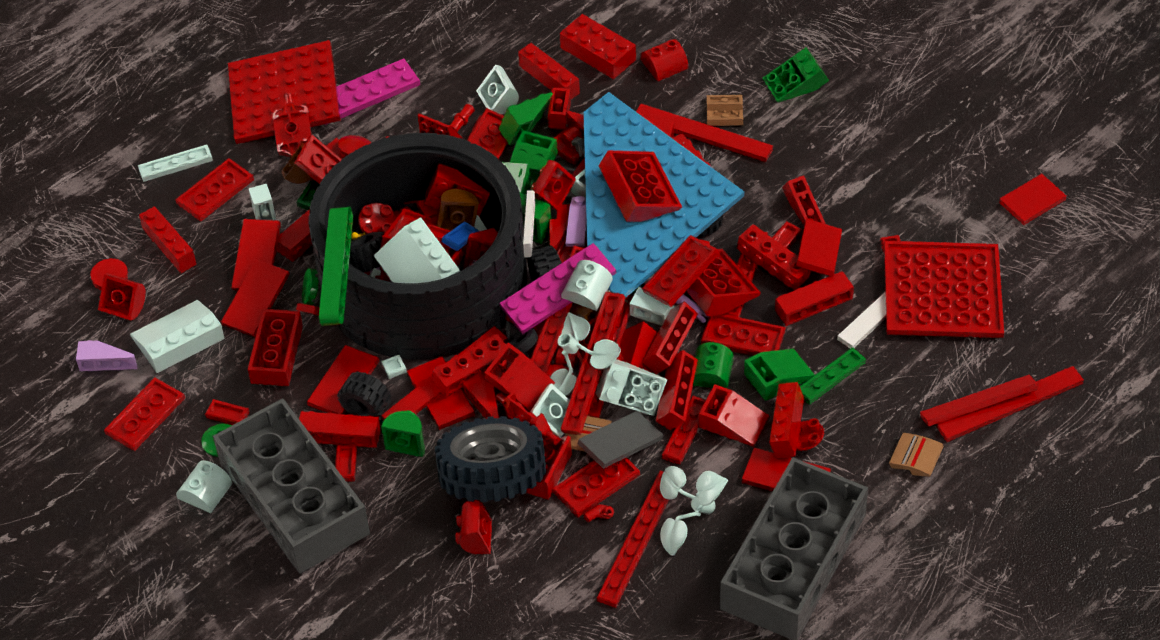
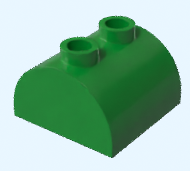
(713, 365)
(403, 433)

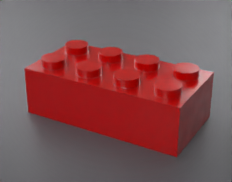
(598, 46)
(275, 347)

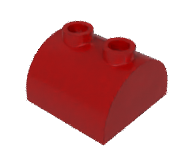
(665, 59)
(553, 184)
(121, 297)
(475, 528)

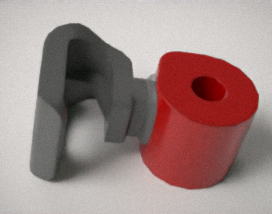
(573, 137)

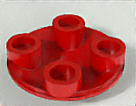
(351, 143)
(376, 218)
(810, 434)

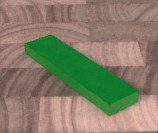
(832, 375)

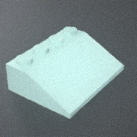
(415, 256)
(178, 335)

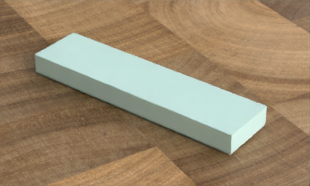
(175, 163)

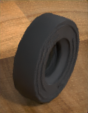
(523, 341)

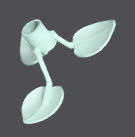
(576, 330)
(708, 486)

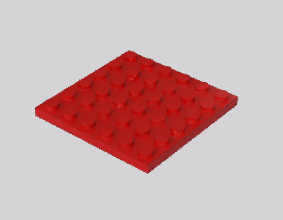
(262, 81)
(943, 289)

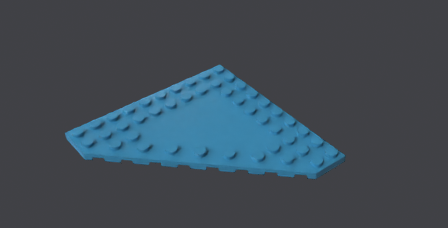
(645, 246)

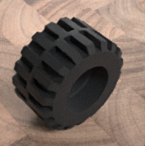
(363, 251)
(542, 261)
(364, 395)

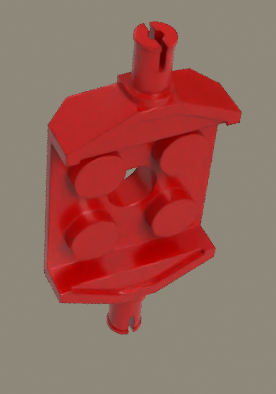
(289, 115)
(516, 410)

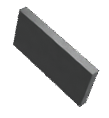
(620, 439)

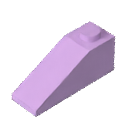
(577, 223)
(101, 356)

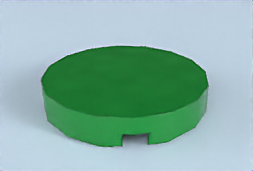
(309, 286)

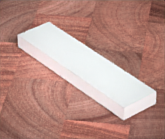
(529, 223)
(864, 323)

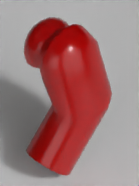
(599, 511)

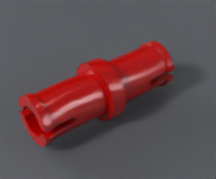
(461, 118)

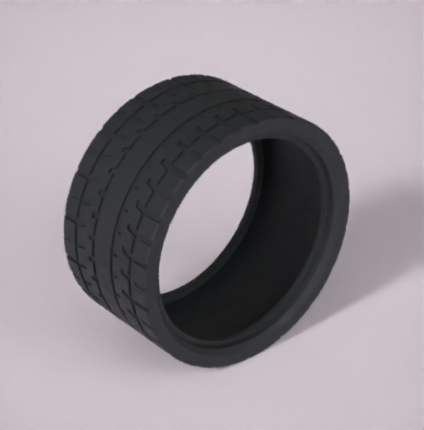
(435, 315)

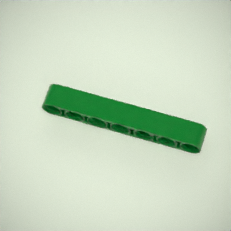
(336, 266)

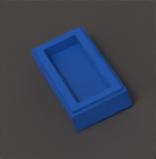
(459, 236)

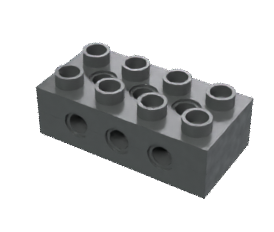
(291, 485)
(793, 549)

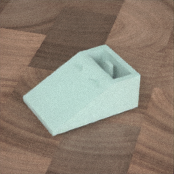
(631, 387)

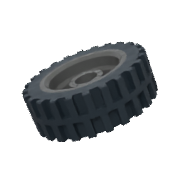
(490, 459)

